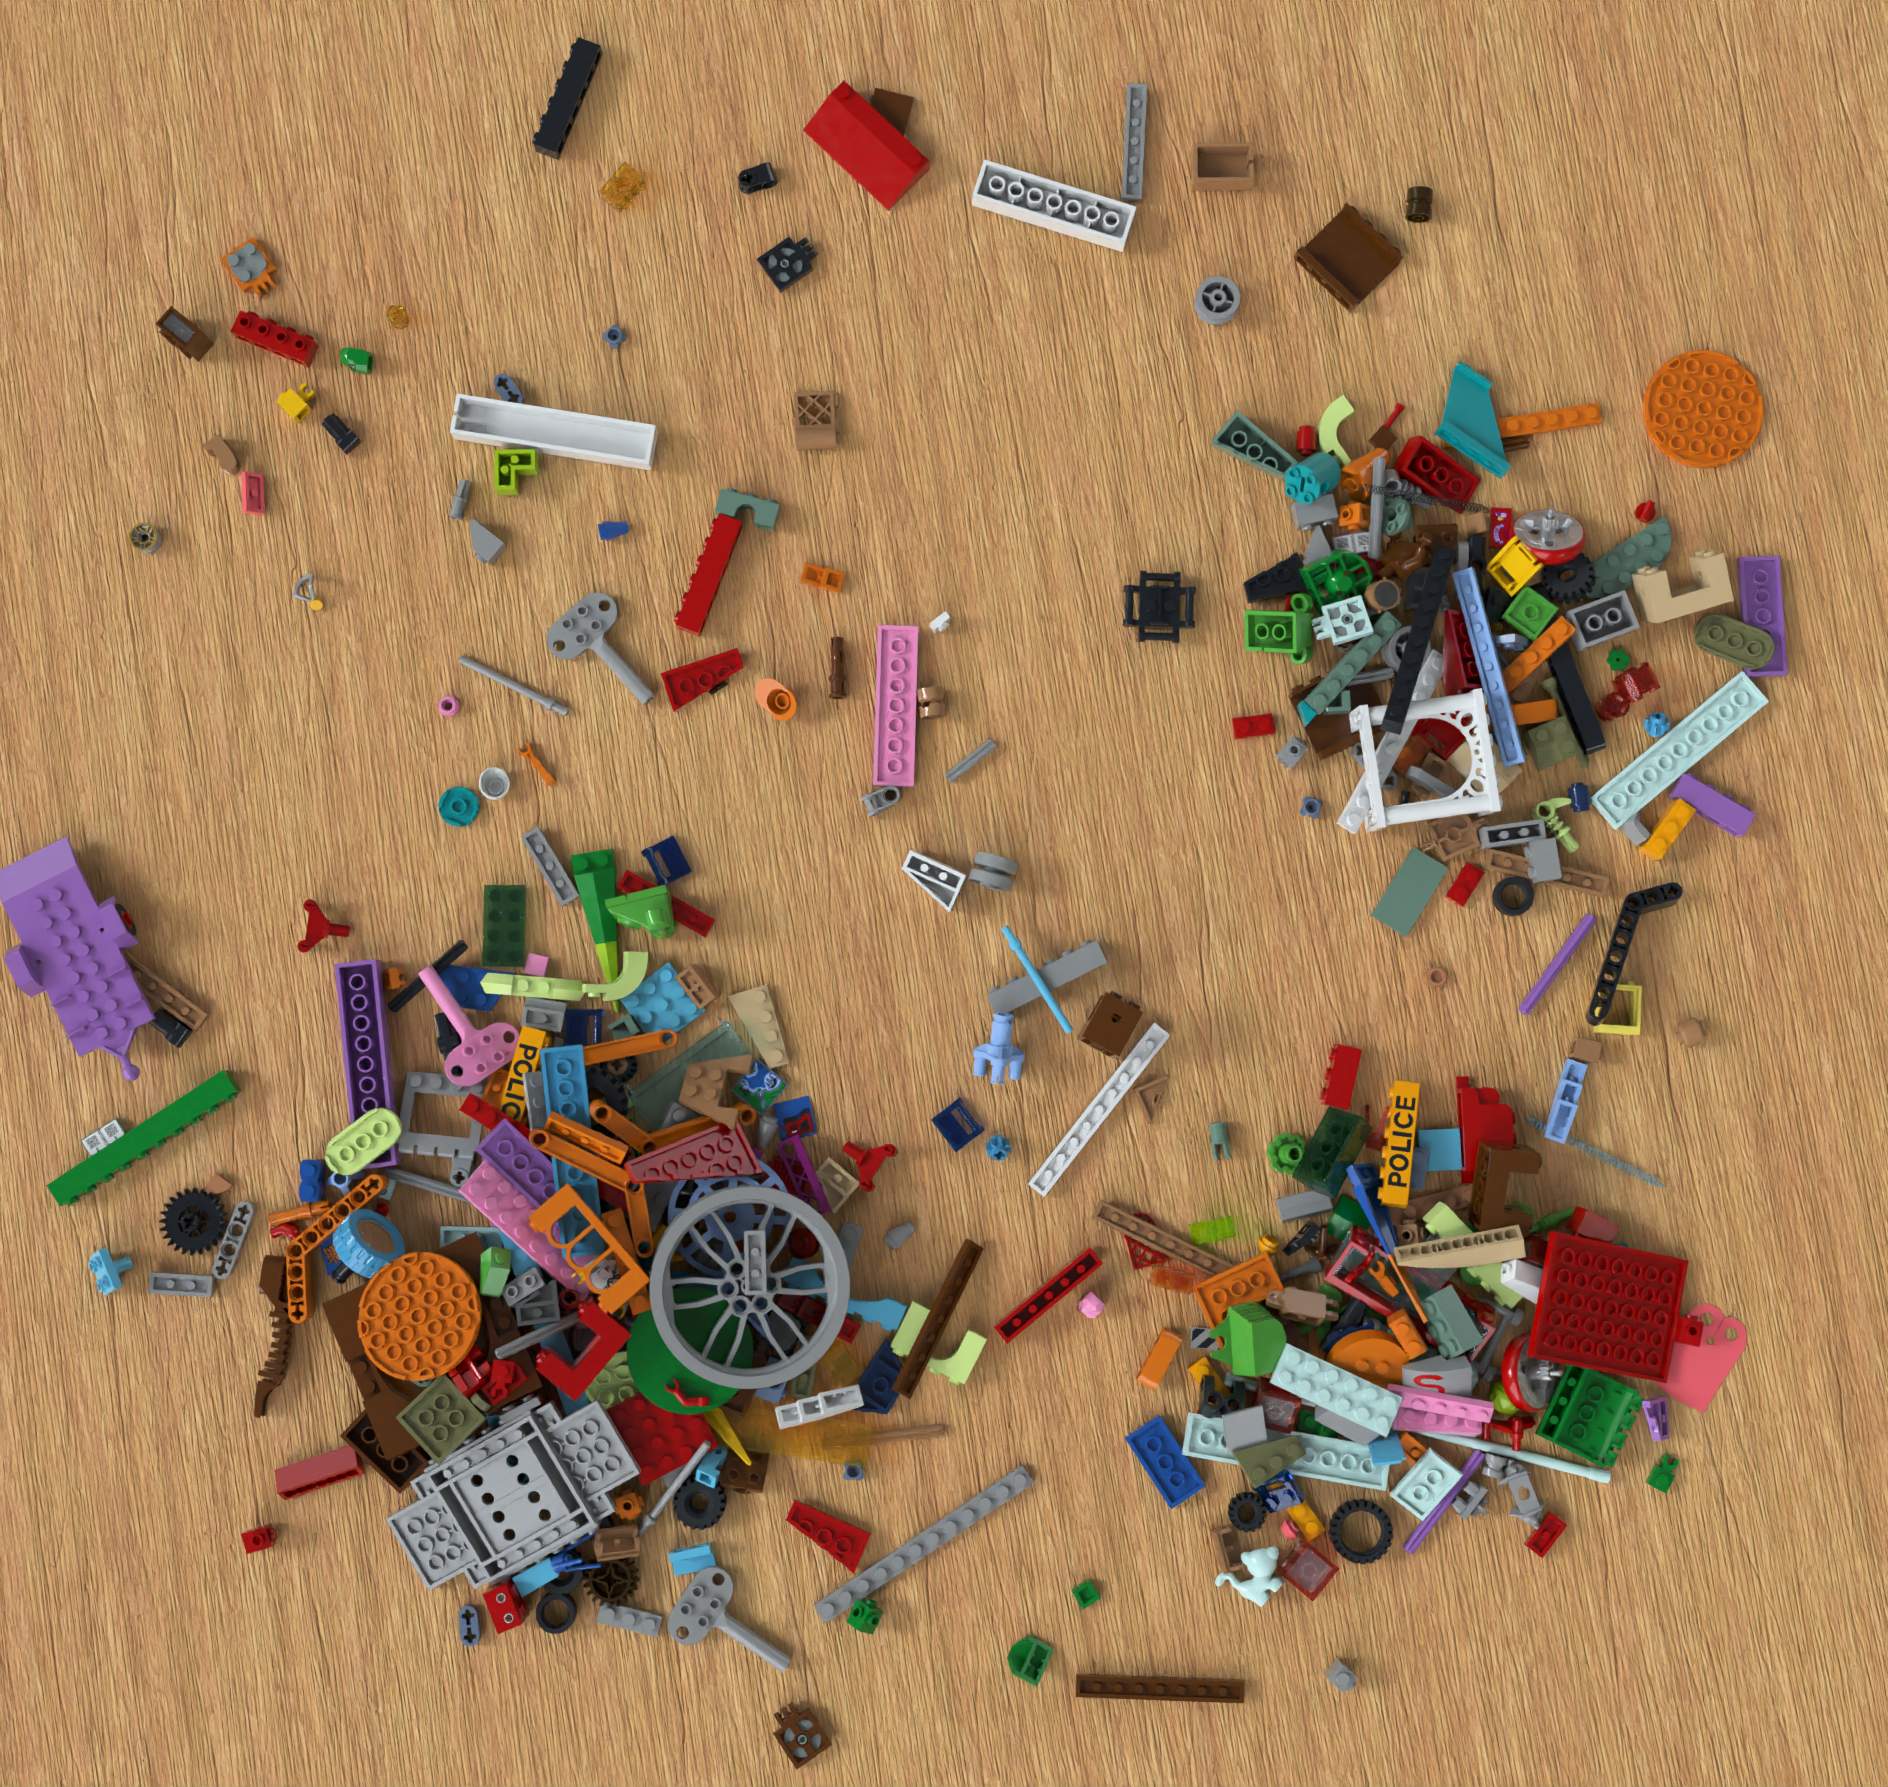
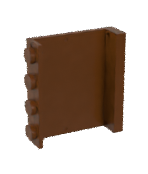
(1349, 257)
(1333, 732)

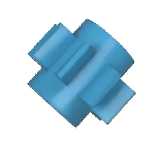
(1656, 724)
(998, 1147)

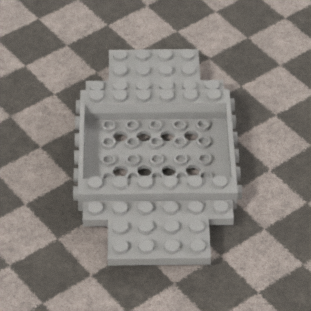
(567, 1463)

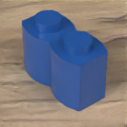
(312, 1175)

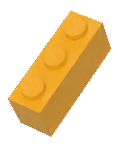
(1667, 829)

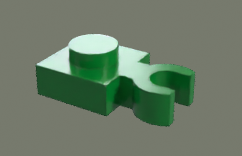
(1660, 1476)

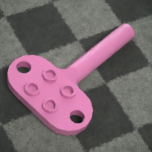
(480, 1050)

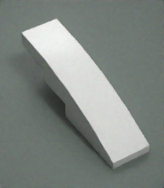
(819, 1406)

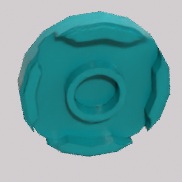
(459, 806)

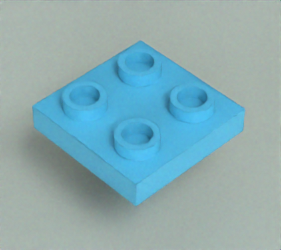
(108, 1271)

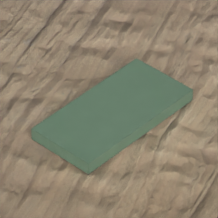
(1409, 891)

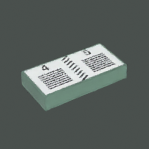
(103, 1136)

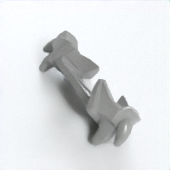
(1529, 1509)

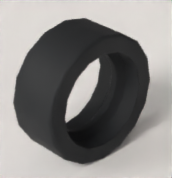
(1528, 892)
(547, 1626)

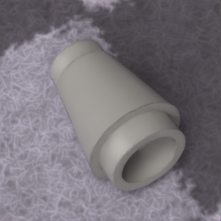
(766, 1129)
(897, 1237)

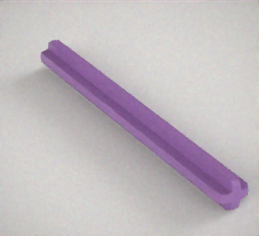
(1557, 964)
(1430, 1521)

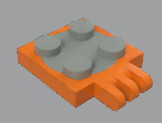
(250, 267)

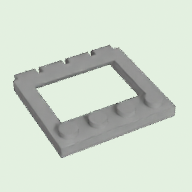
(428, 1143)

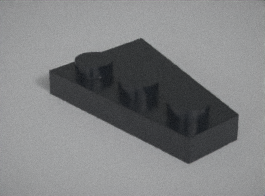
(1276, 582)

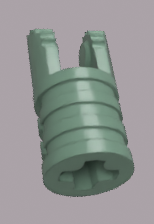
(1219, 1135)

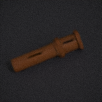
(837, 668)

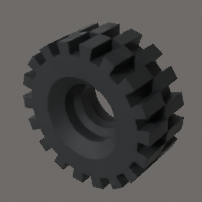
(1569, 590)
(699, 1518)

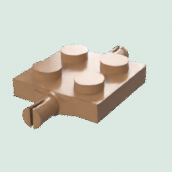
(1453, 835)

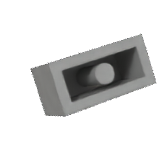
(1319, 512)
(1543, 860)

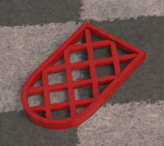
(1149, 1263)

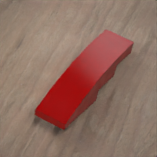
(814, 1311)

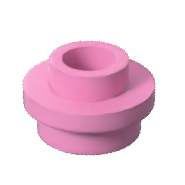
(442, 706)

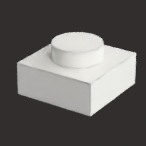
(940, 623)

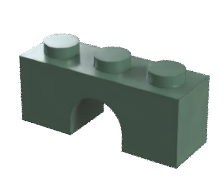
(732, 502)

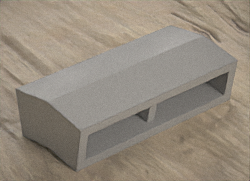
(1302, 1205)

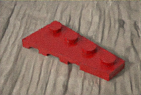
(834, 1535)

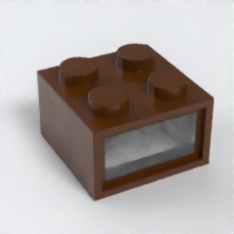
(183, 334)

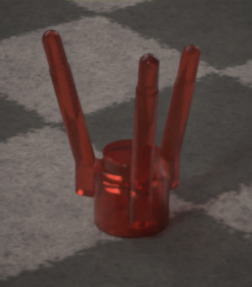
(1376, 1140)

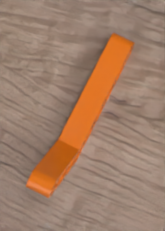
(323, 1232)

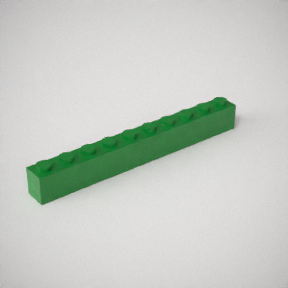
(144, 1138)

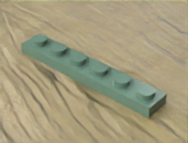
(1352, 663)

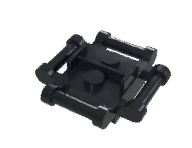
(1159, 607)

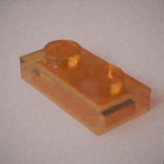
(1411, 755)

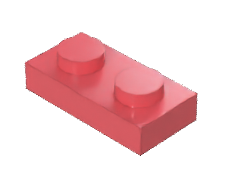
(252, 493)

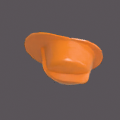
(776, 698)

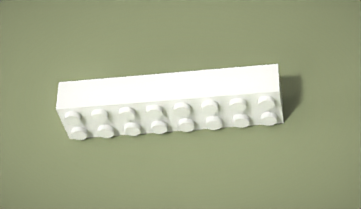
(1053, 205)

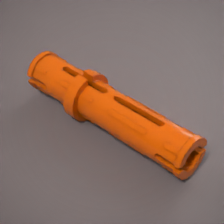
(308, 1210)

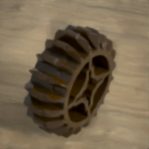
(602, 1578)

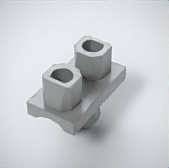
(1473, 1501)

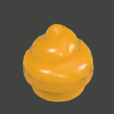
(1268, 1244)

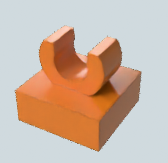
(391, 979)

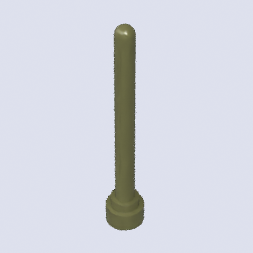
(1550, 686)

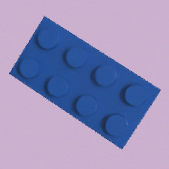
(1164, 1461)

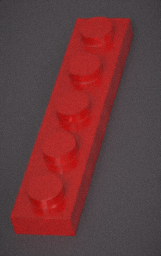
(682, 911)

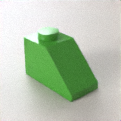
(494, 1271)

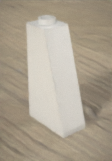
(1522, 1278)

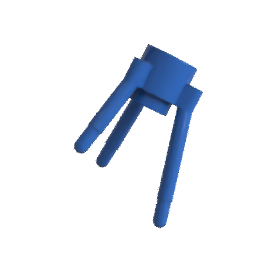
(564, 1561)

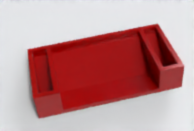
(866, 146)

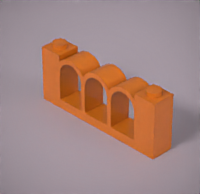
(558, 1206)

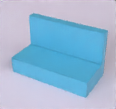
(692, 1558)

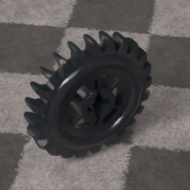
(182, 1238)

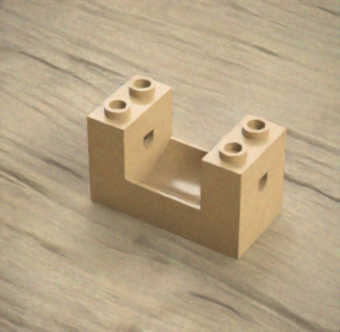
(1709, 588)

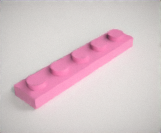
(1443, 1403)

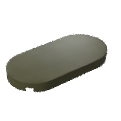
(1734, 641)

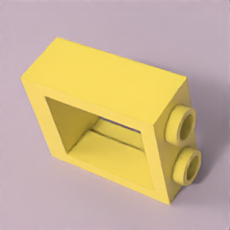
(1635, 1012)

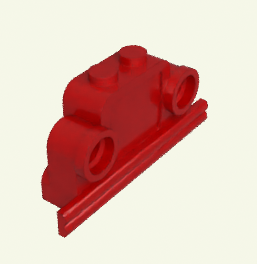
(1480, 1119)

